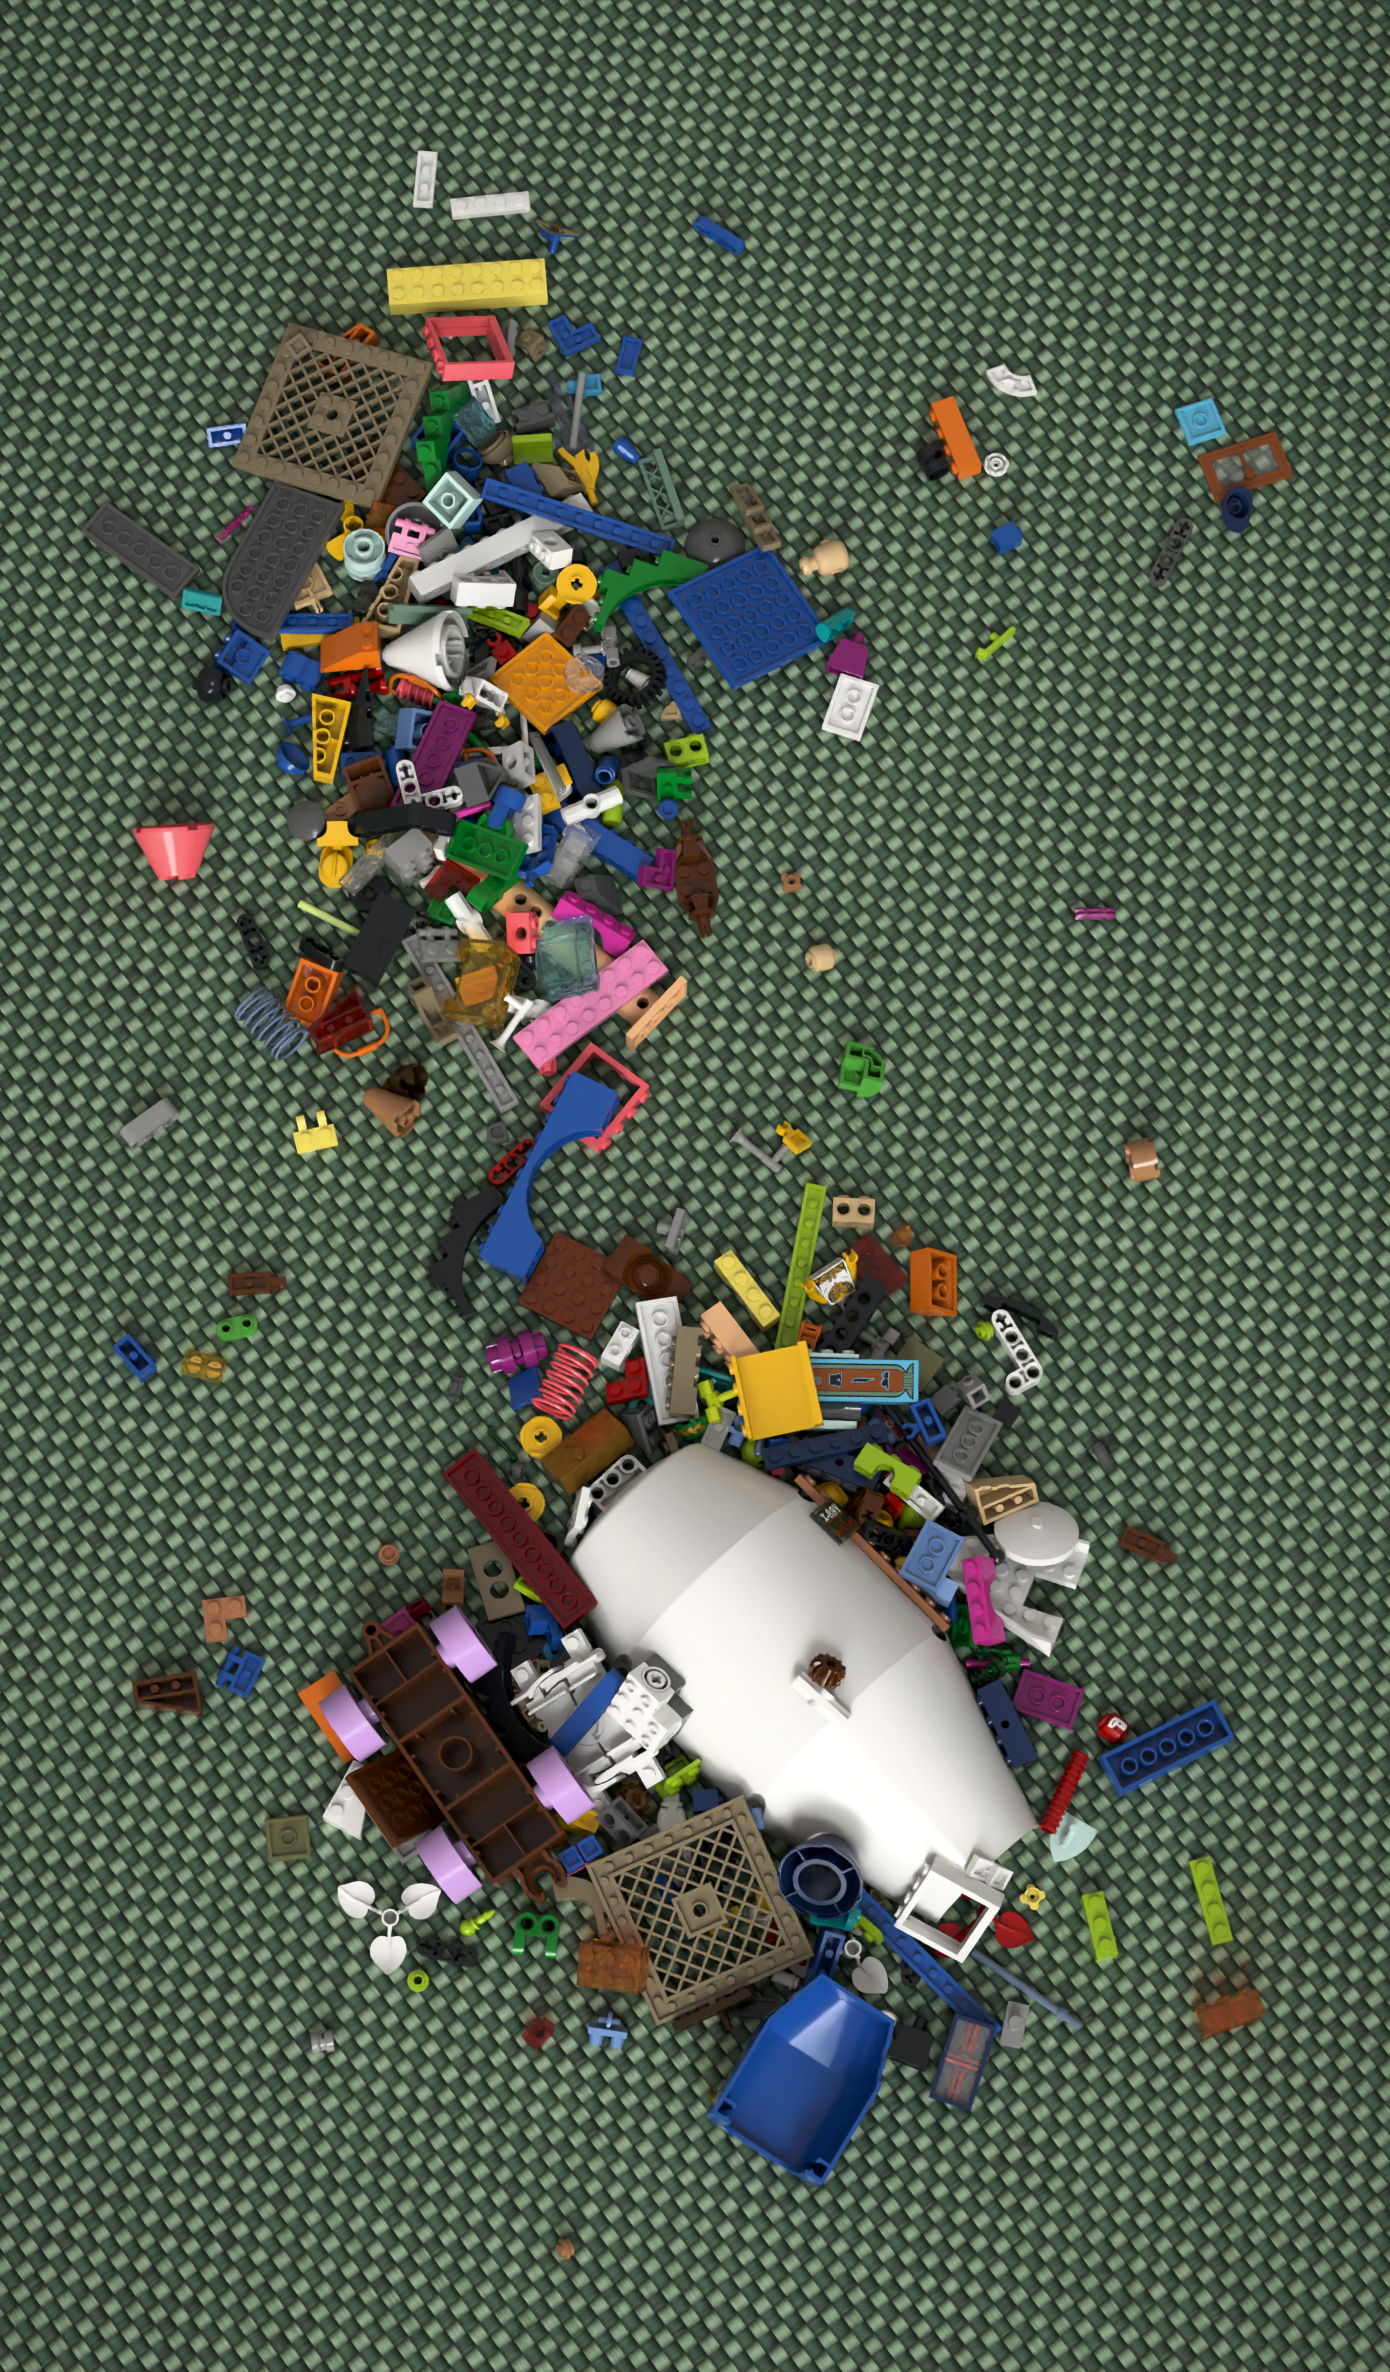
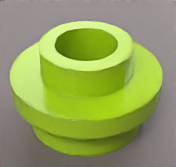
(984, 1330)
(420, 1987)

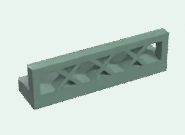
(667, 485)
(419, 613)

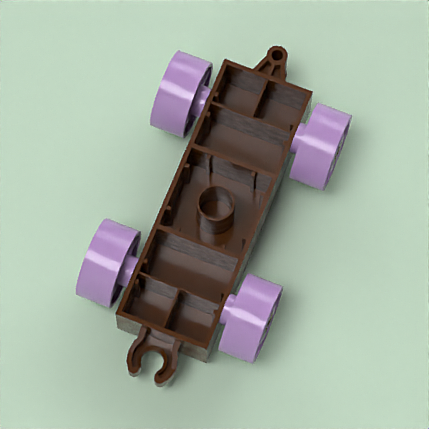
(458, 1757)

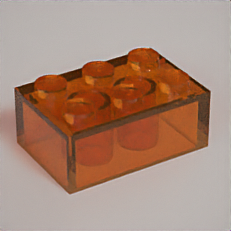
(613, 1966)
(1228, 2013)

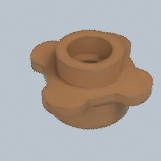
(796, 886)

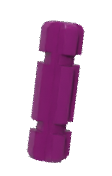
(1094, 913)

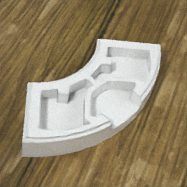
(1011, 383)

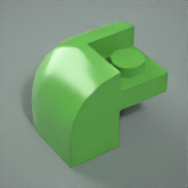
(861, 1070)

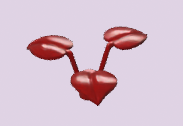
(1010, 1933)

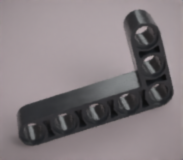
(405, 818)

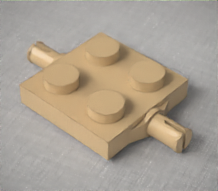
(314, 590)

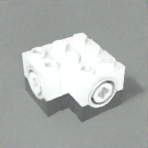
(651, 1704)

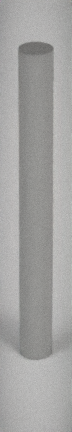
(577, 410)

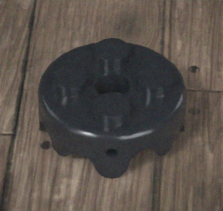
(481, 649)

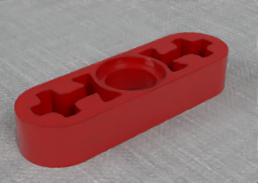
(503, 1162)

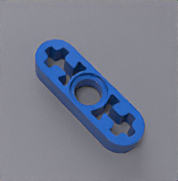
(719, 235)

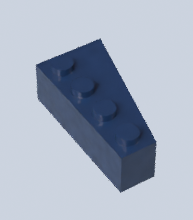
(567, 748)

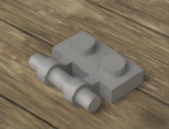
(438, 950)

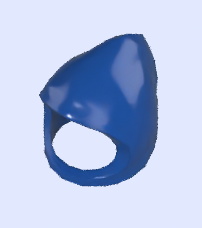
(468, 472)

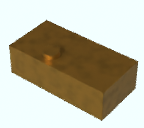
(587, 1451)

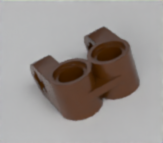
(865, 1505)

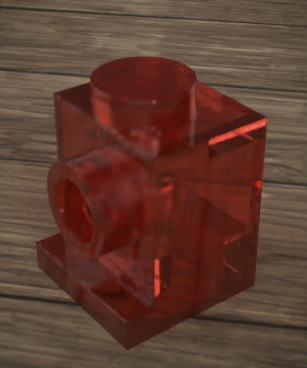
(530, 2034)

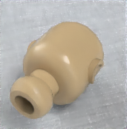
(827, 558)

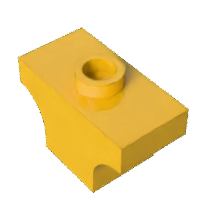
(337, 836)

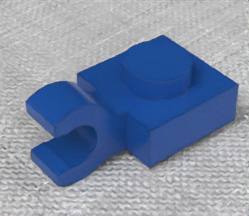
(387, 567)

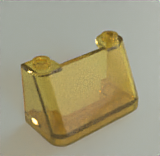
(485, 979)

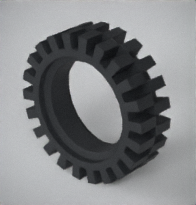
(643, 696)

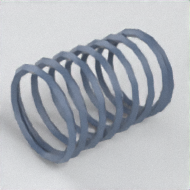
(285, 1037)

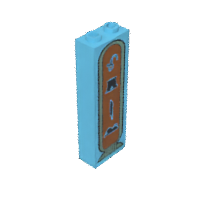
(866, 1381)

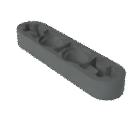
(1170, 552)

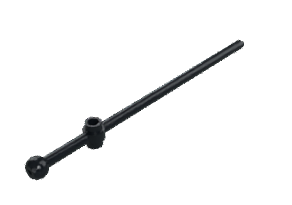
(965, 1514)

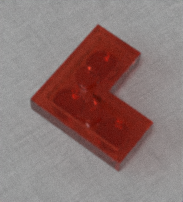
(449, 876)

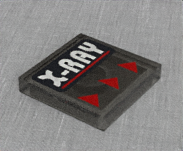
(835, 1521)

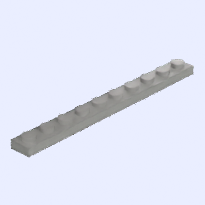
(467, 1033)

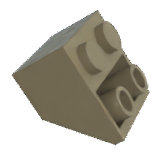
(558, 481)

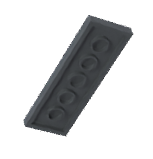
(140, 550)

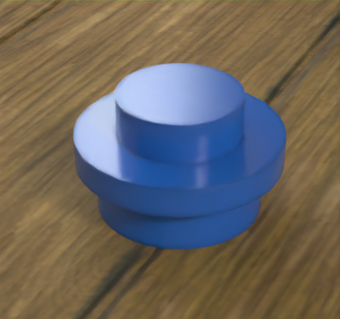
(668, 809)

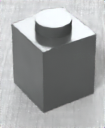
(945, 1401)

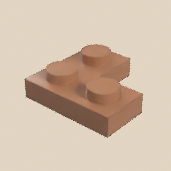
(217, 1612)

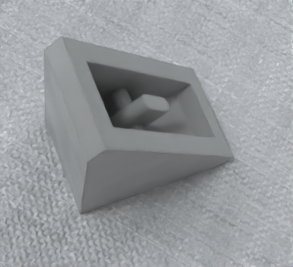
(539, 625)

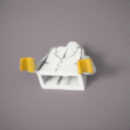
(484, 694)

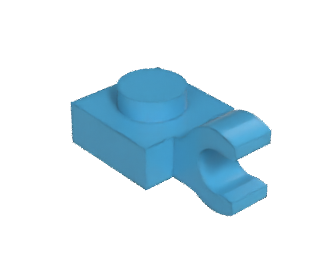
(591, 388)

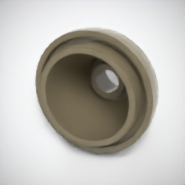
(497, 449)

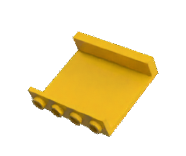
(776, 1392)

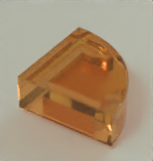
(902, 1236)

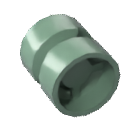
(544, 577)

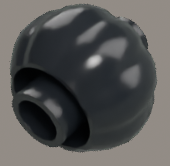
(212, 684)

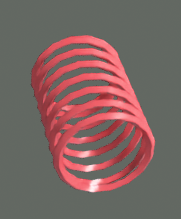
(579, 1363)

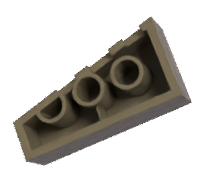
(685, 1372)

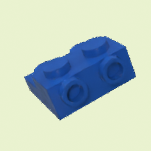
(241, 656)

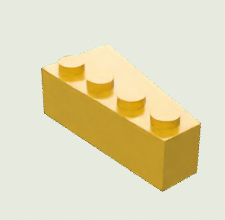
(329, 728)

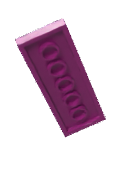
(439, 749)

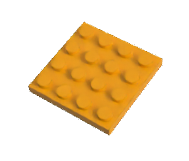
(538, 683)

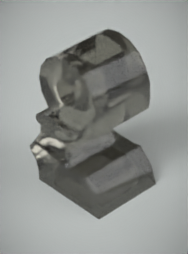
(365, 597)

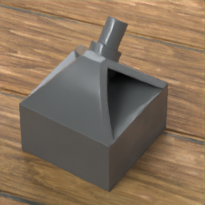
(481, 780)

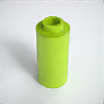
(613, 816)

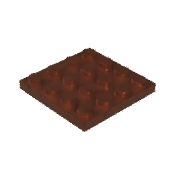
(571, 1287)

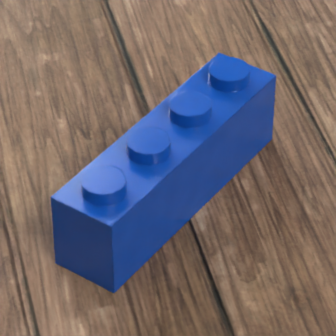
(827, 1953)

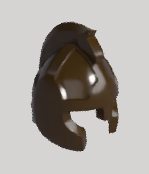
(407, 1081)

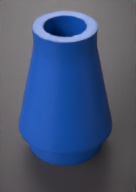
(626, 450)

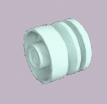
(363, 554)

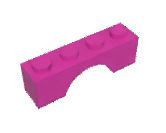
(615, 935)
(985, 1624)

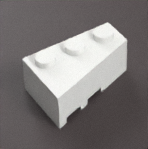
(345, 1808)

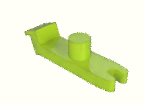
(997, 641)

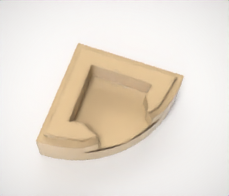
(671, 712)

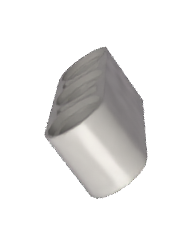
(150, 1123)

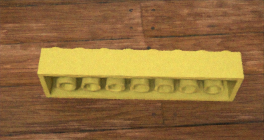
(467, 286)

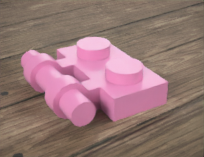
(407, 545)

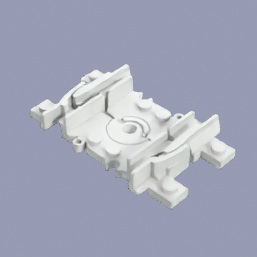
(556, 1703)

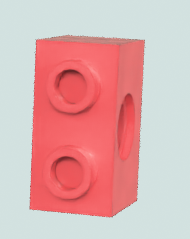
(514, 923)

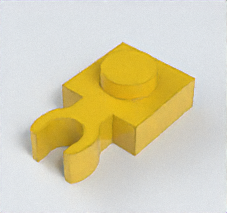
(794, 1140)

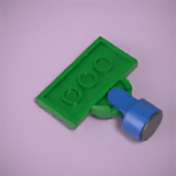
(491, 843)

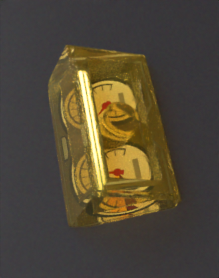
(204, 1366)

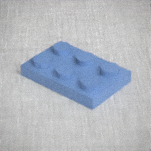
(931, 1556)

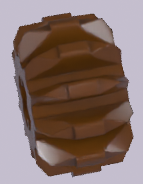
(827, 1671)

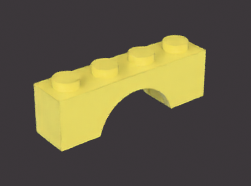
(754, 1299)

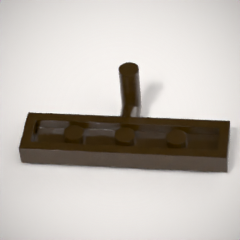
(719, 2008)

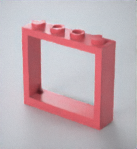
(468, 326)
(628, 1110)

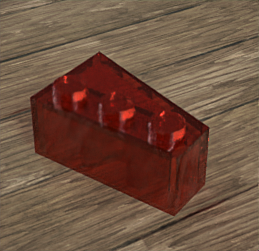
(341, 1024)

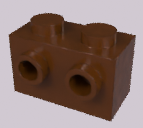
(570, 625)

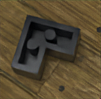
(716, 1866)

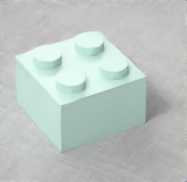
(453, 500)

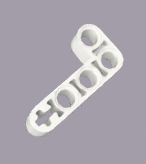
(1012, 1350)

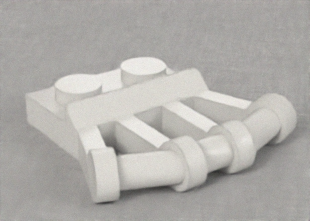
(579, 1515)

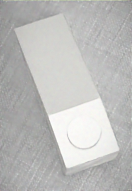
(482, 392)

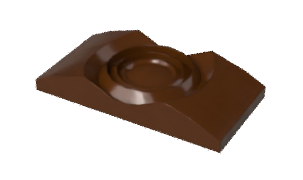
(369, 785)
(644, 1272)

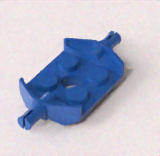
(536, 866)

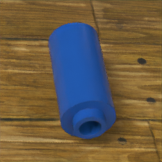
(392, 757)

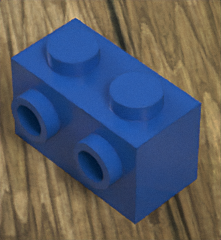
(134, 1358)

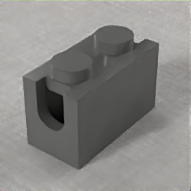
(533, 418)

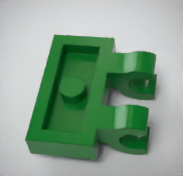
(667, 784)

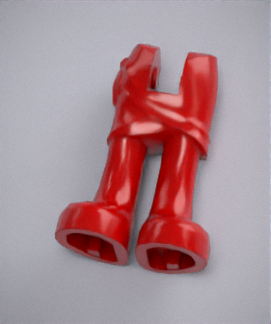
(348, 680)

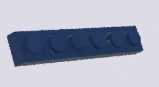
(824, 1446)

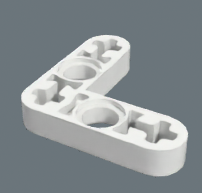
(417, 797)

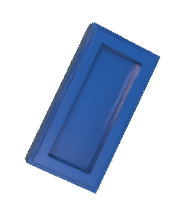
(628, 356)

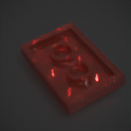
(877, 1264)

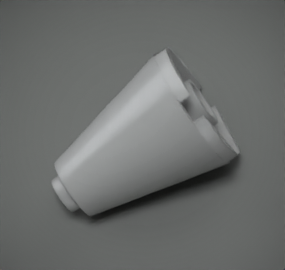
(617, 730)

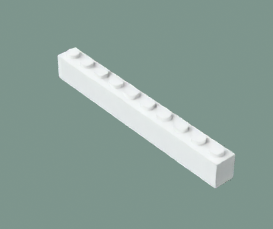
(486, 554)

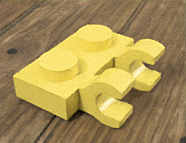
(314, 1138)

